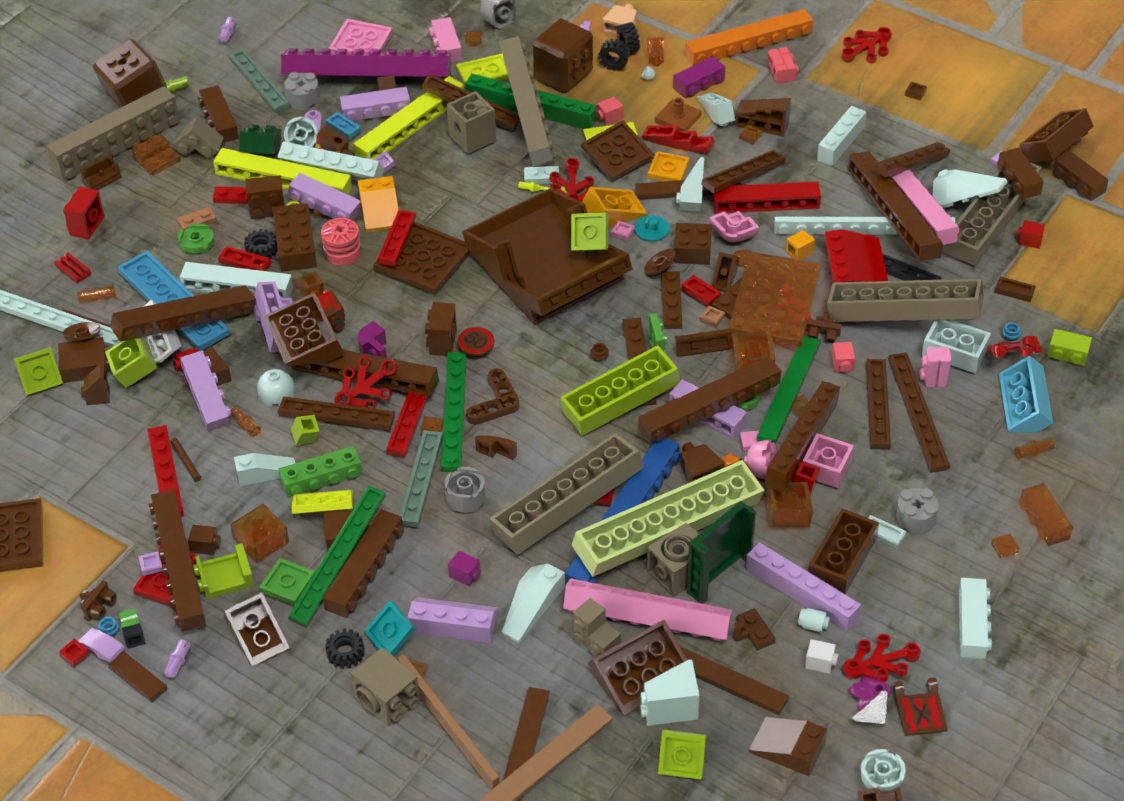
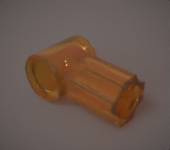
(655, 47)

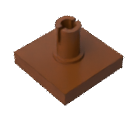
(678, 113)

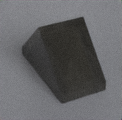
(873, 712)

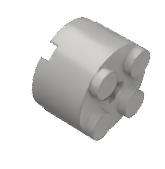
(499, 12)
(302, 90)
(465, 490)
(917, 510)

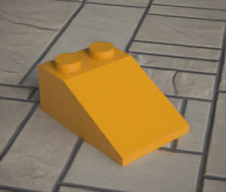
(378, 202)
(618, 203)

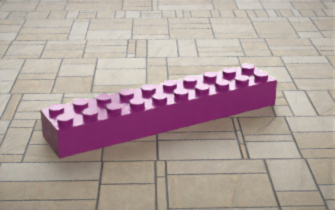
(366, 63)

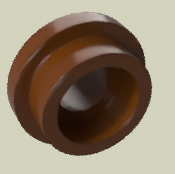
(599, 351)

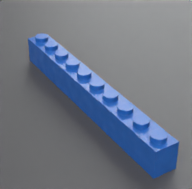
(638, 489)

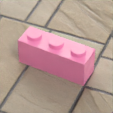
(446, 38)

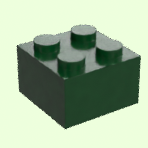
(260, 139)

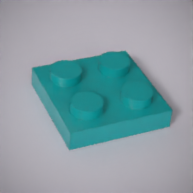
(390, 628)

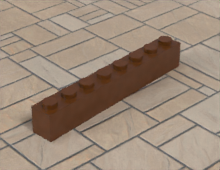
(182, 313)
(408, 378)
(709, 400)
(801, 436)
(178, 561)

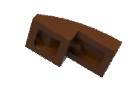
(491, 445)

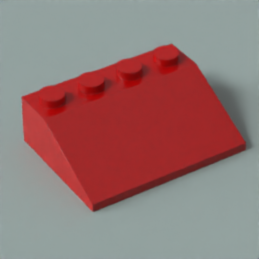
(854, 257)

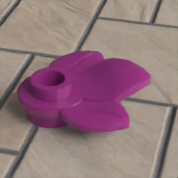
(868, 690)

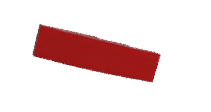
(672, 137)

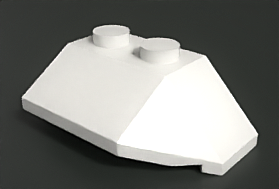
(162, 344)

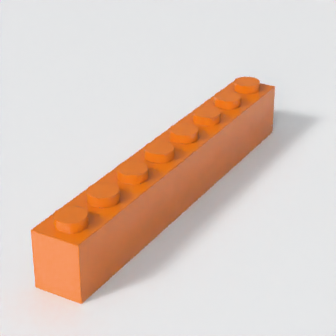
(749, 37)

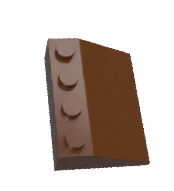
(303, 333)
(634, 662)

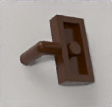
(752, 626)

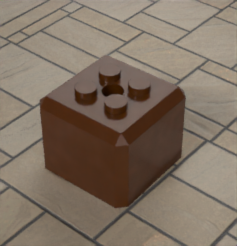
(563, 55)
(128, 73)

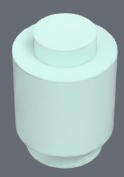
(813, 619)

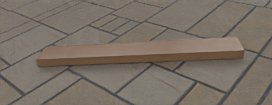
(453, 728)
(550, 756)

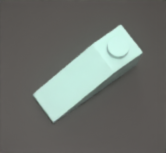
(718, 108)
(691, 190)
(259, 467)

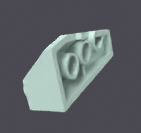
(963, 185)
(532, 598)

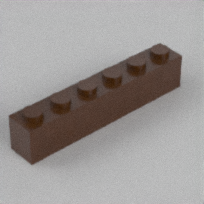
(363, 563)

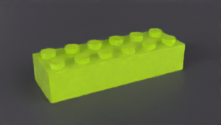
(620, 390)

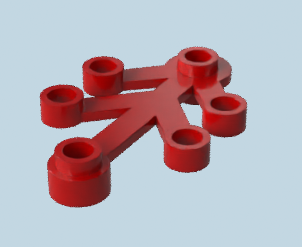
(882, 35)
(571, 167)
(1027, 346)
(363, 385)
(856, 667)

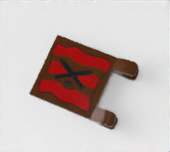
(920, 712)

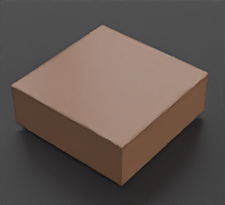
(712, 316)

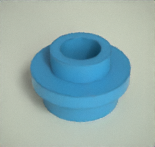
(1011, 331)
(111, 624)

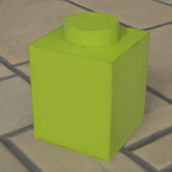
(305, 430)

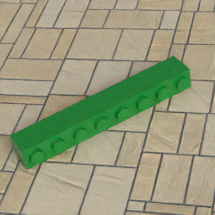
(555, 107)

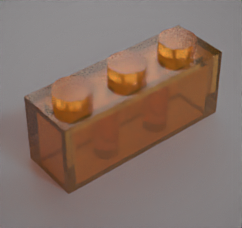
(1045, 514)

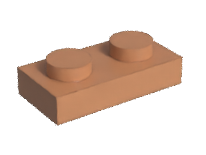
(202, 216)

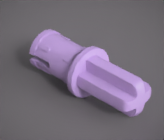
(227, 29)
(177, 659)

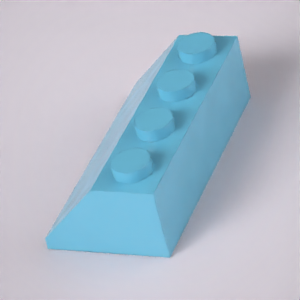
(1026, 397)

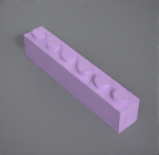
(802, 586)

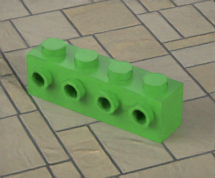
(318, 473)

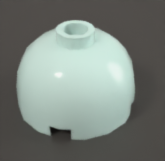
(301, 132)
(274, 386)
(882, 770)

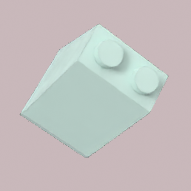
(671, 696)

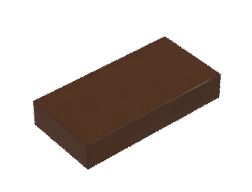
(1015, 289)

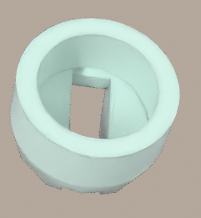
(648, 73)

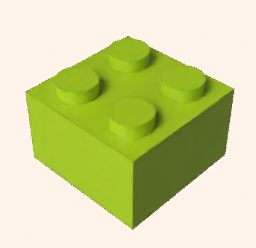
(131, 361)

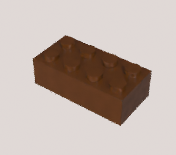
(1056, 136)
(294, 237)
(844, 549)

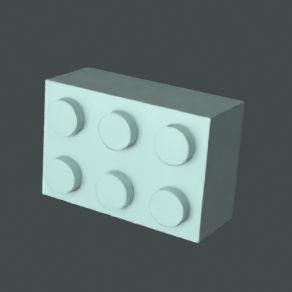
(965, 343)

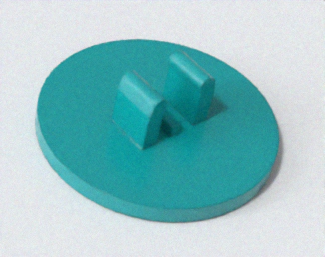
(651, 228)

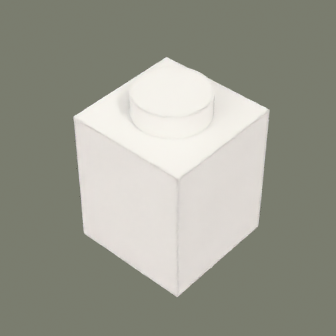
(821, 656)

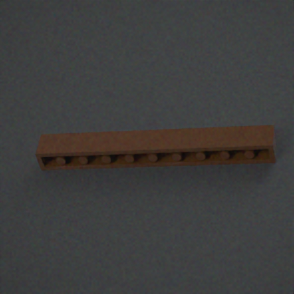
(895, 207)

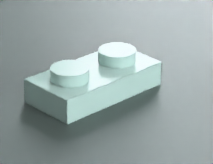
(539, 175)

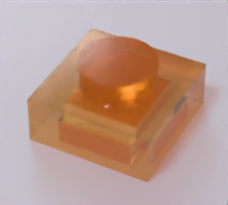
(432, 424)
(1005, 546)

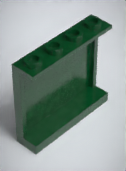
(719, 548)

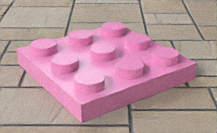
(361, 36)

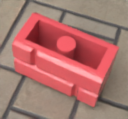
(782, 65)

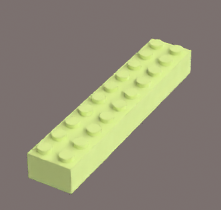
(633, 530)

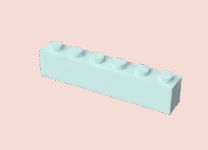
(357, 167)
(214, 278)

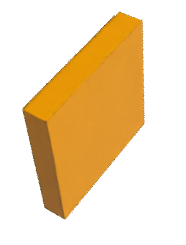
(668, 167)

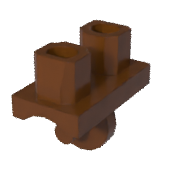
(824, 326)
(94, 599)

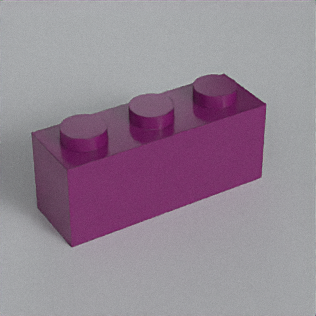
(699, 77)

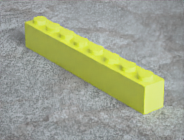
(402, 124)
(247, 166)

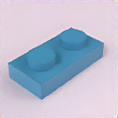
(343, 125)

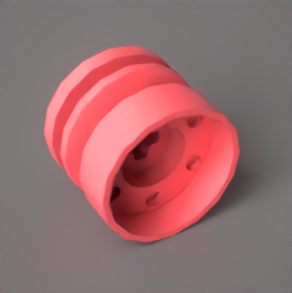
(341, 241)

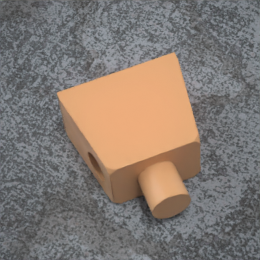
(617, 16)

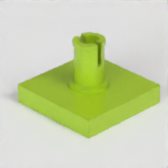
(589, 231)
(38, 371)
(682, 754)

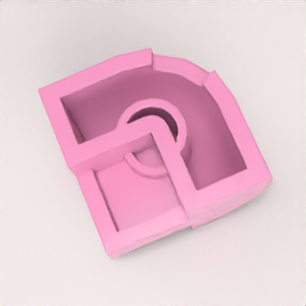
(734, 226)

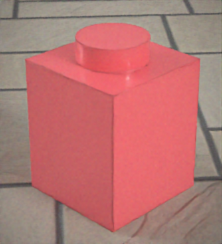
(609, 111)
(843, 357)

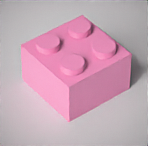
(831, 457)

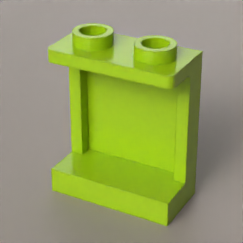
(224, 573)

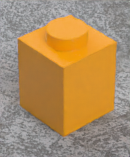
(800, 245)

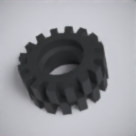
(628, 35)
(614, 47)
(258, 238)
(345, 658)

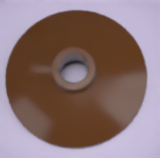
(660, 261)
(81, 331)

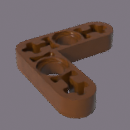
(502, 399)

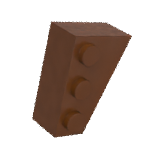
(767, 115)

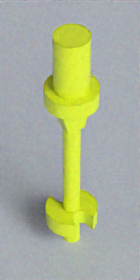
(535, 187)

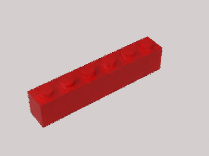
(767, 197)

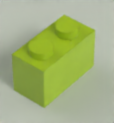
(1069, 347)

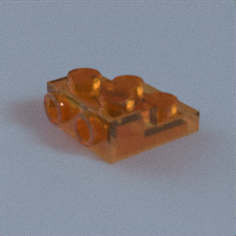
(155, 154)

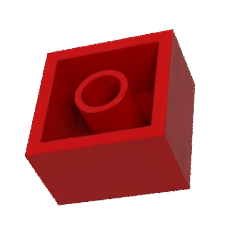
(83, 213)

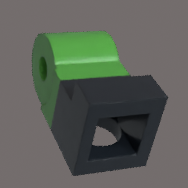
(131, 628)

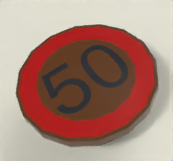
(475, 341)

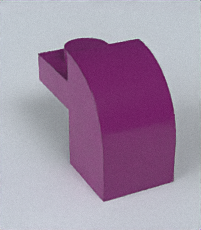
(371, 340)

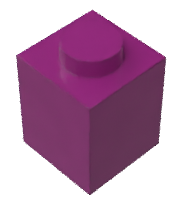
(464, 568)

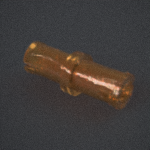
(96, 293)
(245, 421)
(1034, 447)

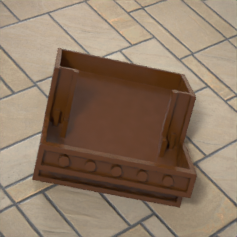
(533, 258)

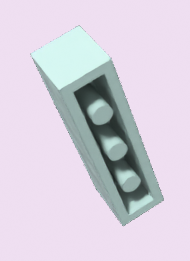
(841, 136)
(973, 618)

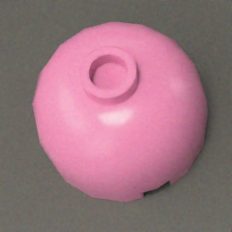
(759, 457)

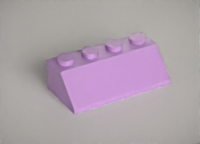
(453, 619)

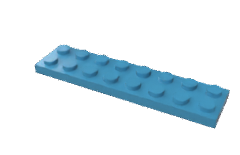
(160, 285)

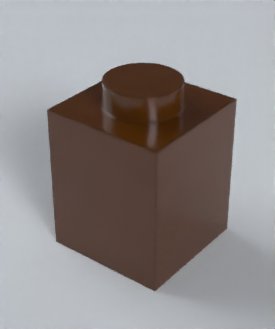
(204, 539)

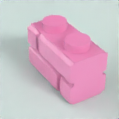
(936, 367)

